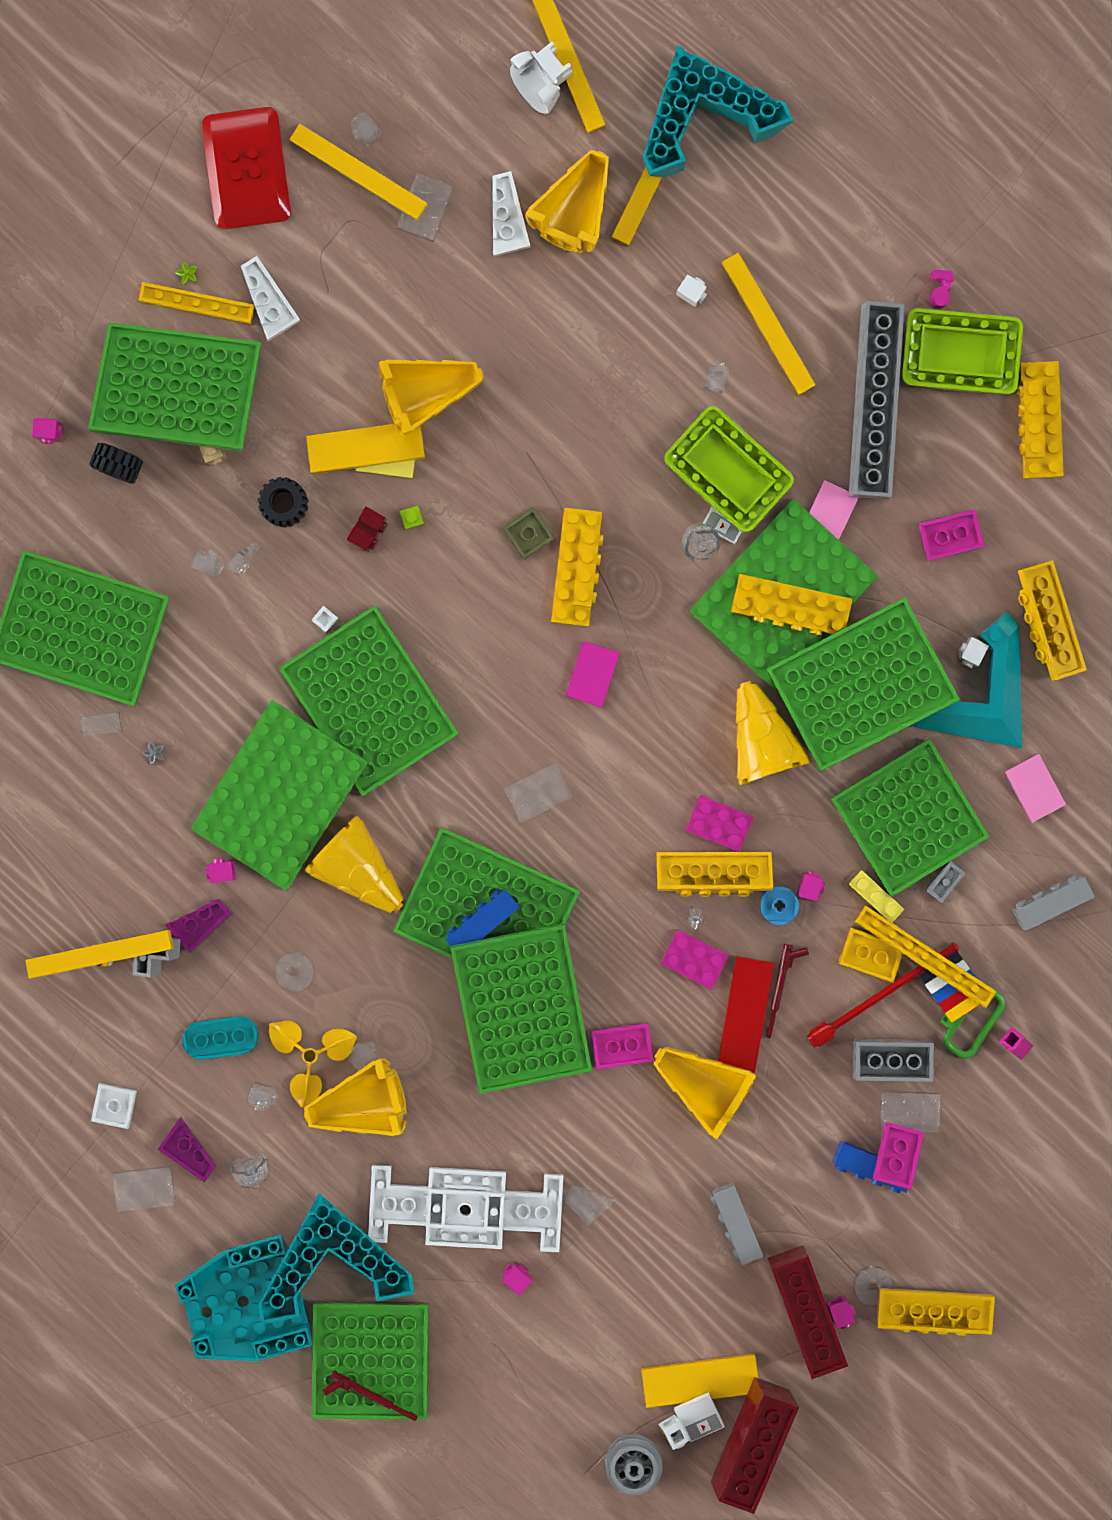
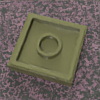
(528, 533)

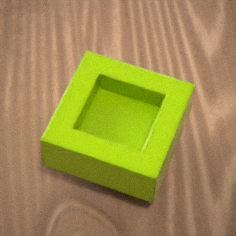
(412, 517)

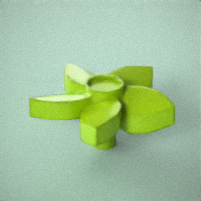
(187, 273)

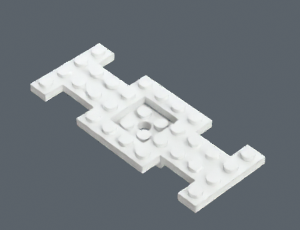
(490, 1209)

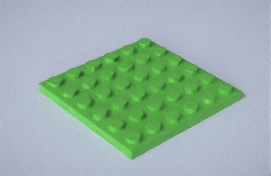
(910, 817)
(376, 1347)

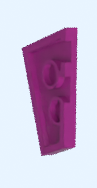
(199, 925)
(187, 1151)

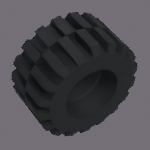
(116, 463)
(271, 490)

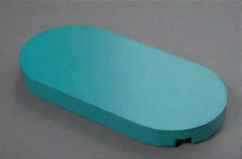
(220, 1037)

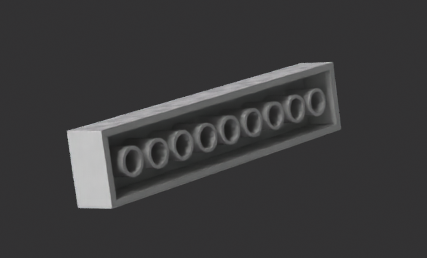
(876, 400)

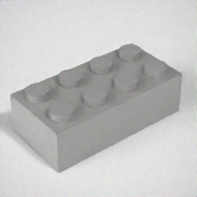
(893, 1060)

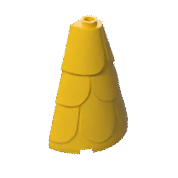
(573, 205)
(425, 388)
(763, 737)
(357, 868)
(705, 1086)
(362, 1103)

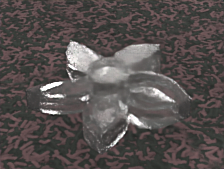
(695, 917)

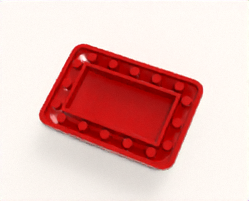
(246, 168)

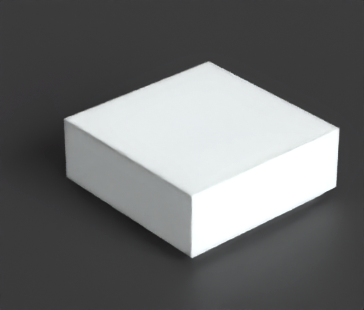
(324, 619)

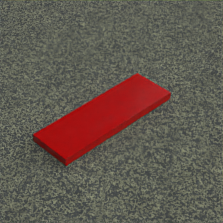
(745, 1013)

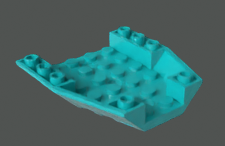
(236, 1329)

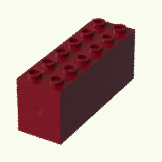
(807, 1312)
(754, 1445)

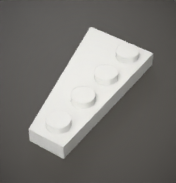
(508, 221)
(271, 305)

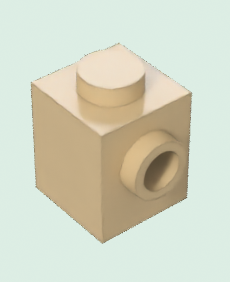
(213, 456)

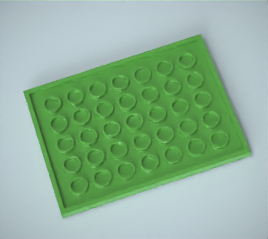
(175, 387)
(789, 551)
(80, 628)
(863, 684)
(370, 698)
(279, 795)
(465, 874)
(521, 1008)

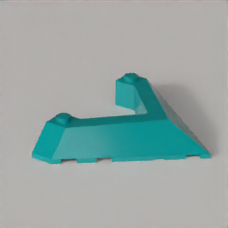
(698, 83)
(1000, 716)
(325, 1231)

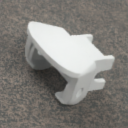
(539, 77)

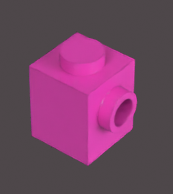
(47, 430)
(221, 871)
(811, 886)
(1016, 1043)
(516, 1277)
(841, 1312)

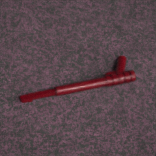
(786, 961)
(347, 1383)

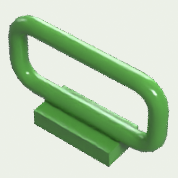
(952, 1027)

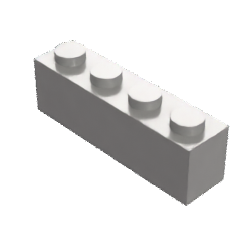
(1053, 902)
(737, 1224)

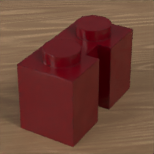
(367, 529)

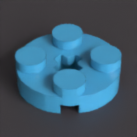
(787, 913)

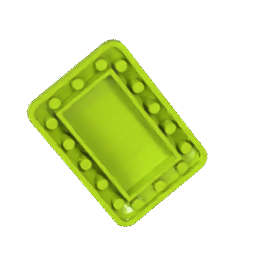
(962, 351)
(728, 469)

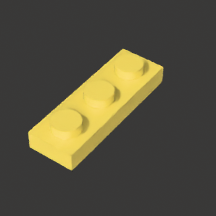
(876, 896)

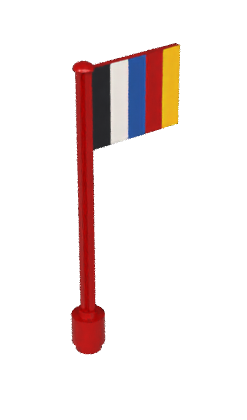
(950, 1000)

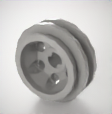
(635, 1481)

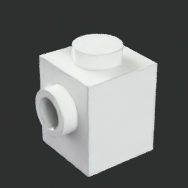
(692, 290)
(972, 652)

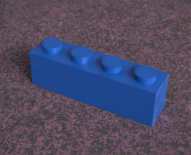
(484, 920)
(859, 1162)

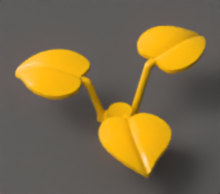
(337, 1042)

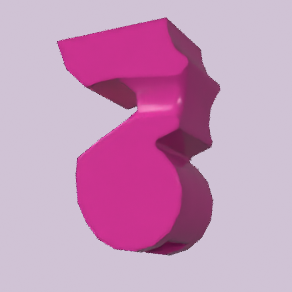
(940, 297)

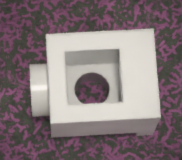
(670, 1426)

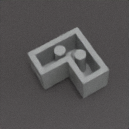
(150, 964)

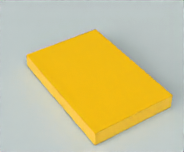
(870, 955)

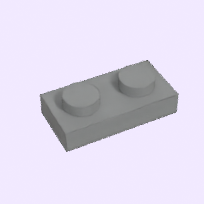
(945, 882)

